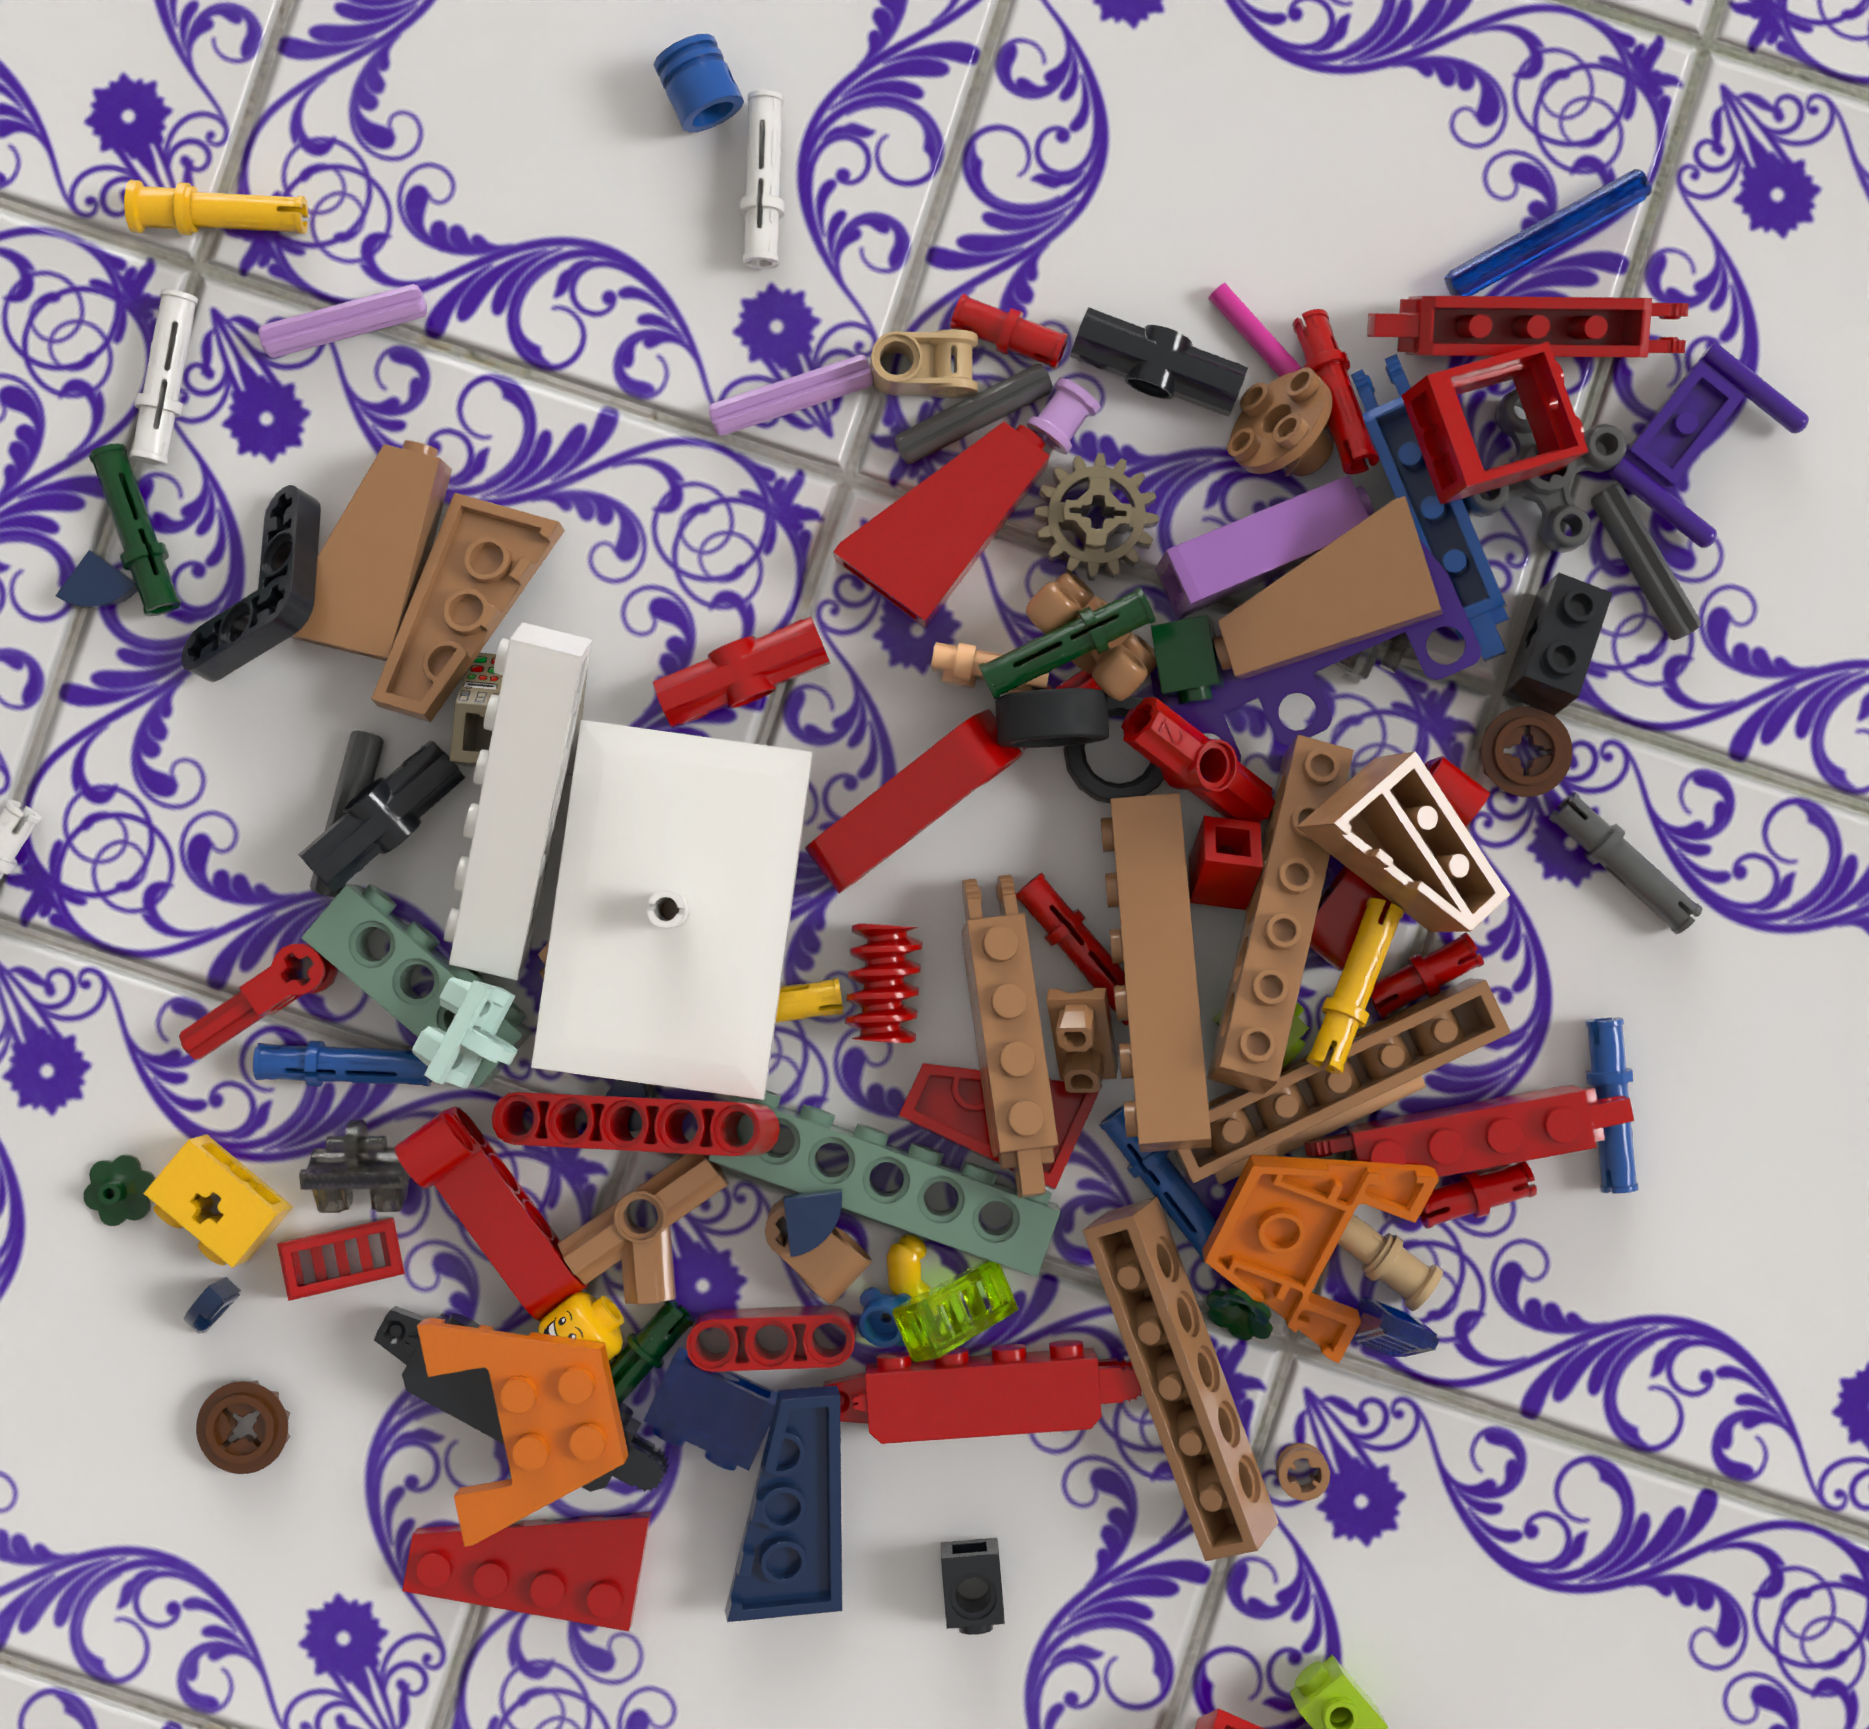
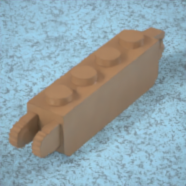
(1009, 1036)

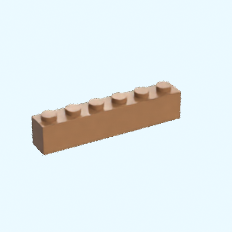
(1160, 974)

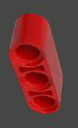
(749, 1355)

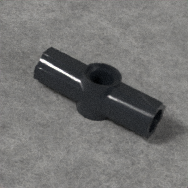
(1158, 362)
(382, 816)

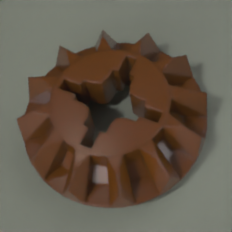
(1543, 732)
(216, 1426)

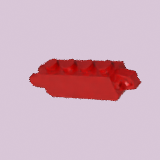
(1513, 322)
(1484, 1131)
(984, 1393)

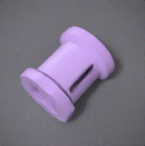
(1063, 415)

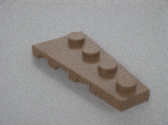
(464, 592)

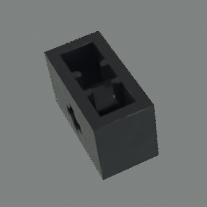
(1557, 644)

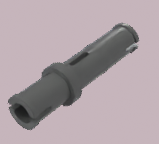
(1607, 846)

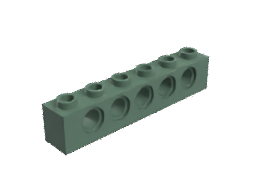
(1017, 1245)

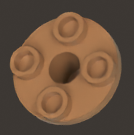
(1284, 425)

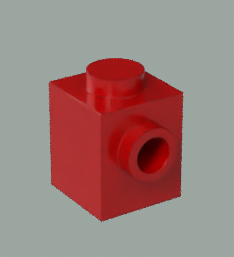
(1225, 862)

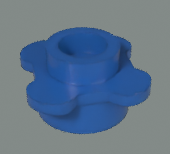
(873, 1325)

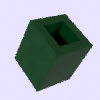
(1187, 659)

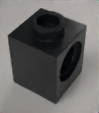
(972, 1560)

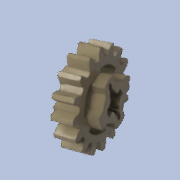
(1121, 516)

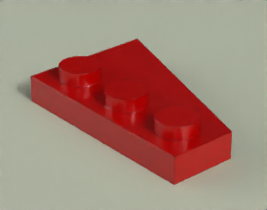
(953, 1107)

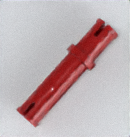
(1332, 367)
(1072, 936)

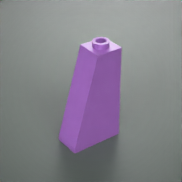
(1259, 545)

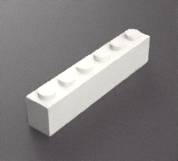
(518, 799)

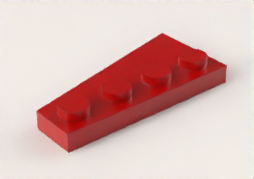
(548, 1569)

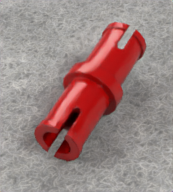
(1009, 331)
(1425, 975)
(1478, 1194)

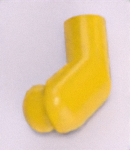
(905, 1266)

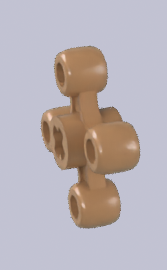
(1116, 670)

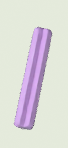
(342, 321)
(791, 395)

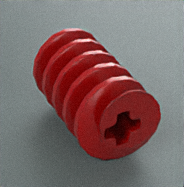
(883, 983)

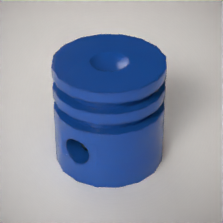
(698, 83)

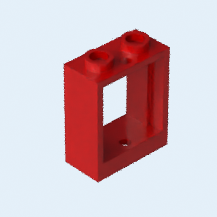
(1447, 438)

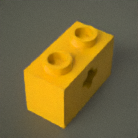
(247, 1204)

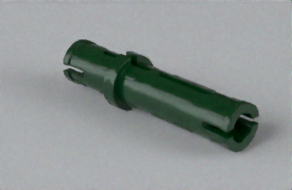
(140, 545)
(1068, 642)

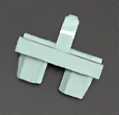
(470, 1037)

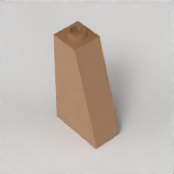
(378, 552)
(1339, 596)

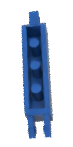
(1442, 528)

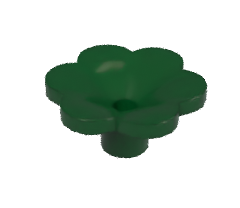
(127, 1182)
(1239, 1314)

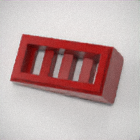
(292, 1269)

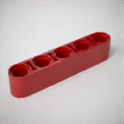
(609, 1120)

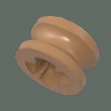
(1315, 1459)

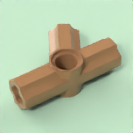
(643, 1251)

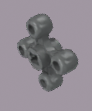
(1554, 493)

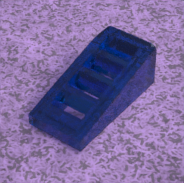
(1392, 1330)

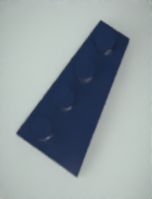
(793, 1526)

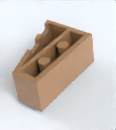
(1408, 844)

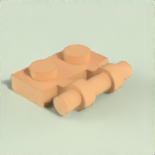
(961, 667)

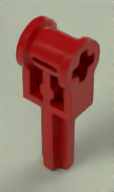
(259, 997)

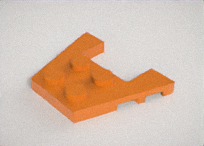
(1287, 1224)
(552, 1412)

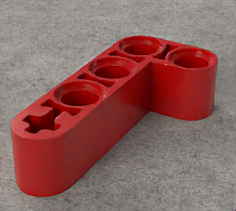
(911, 800)
(1346, 897)
(491, 1207)

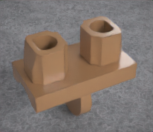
(1082, 1038)

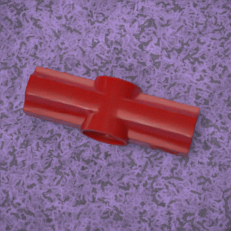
(741, 672)
(1196, 762)

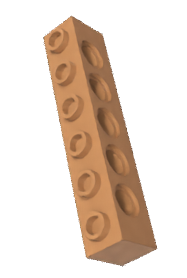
(1278, 922)
(1378, 1061)
(1181, 1379)

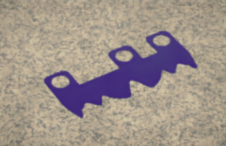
(1299, 677)

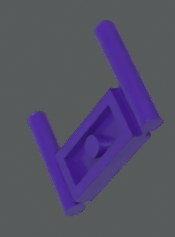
(1686, 426)

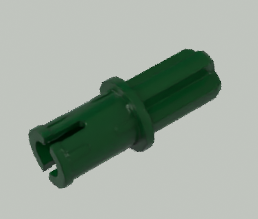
(649, 1347)

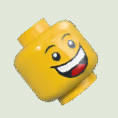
(586, 1319)

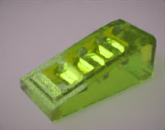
(923, 1321)

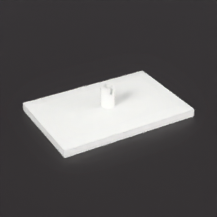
(687, 994)

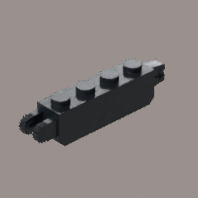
(471, 1399)

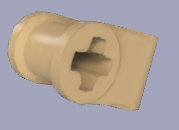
(930, 363)

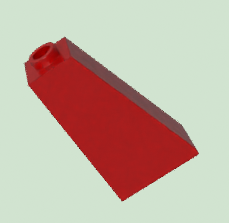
(941, 527)

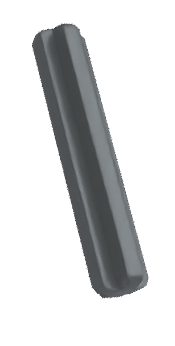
(973, 413)
(1645, 562)
(356, 773)

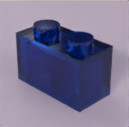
(712, 1411)

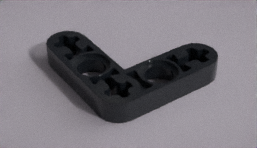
(282, 598)

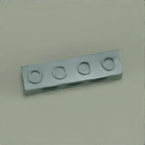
(342, 938)

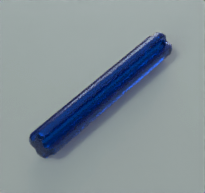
(1548, 234)

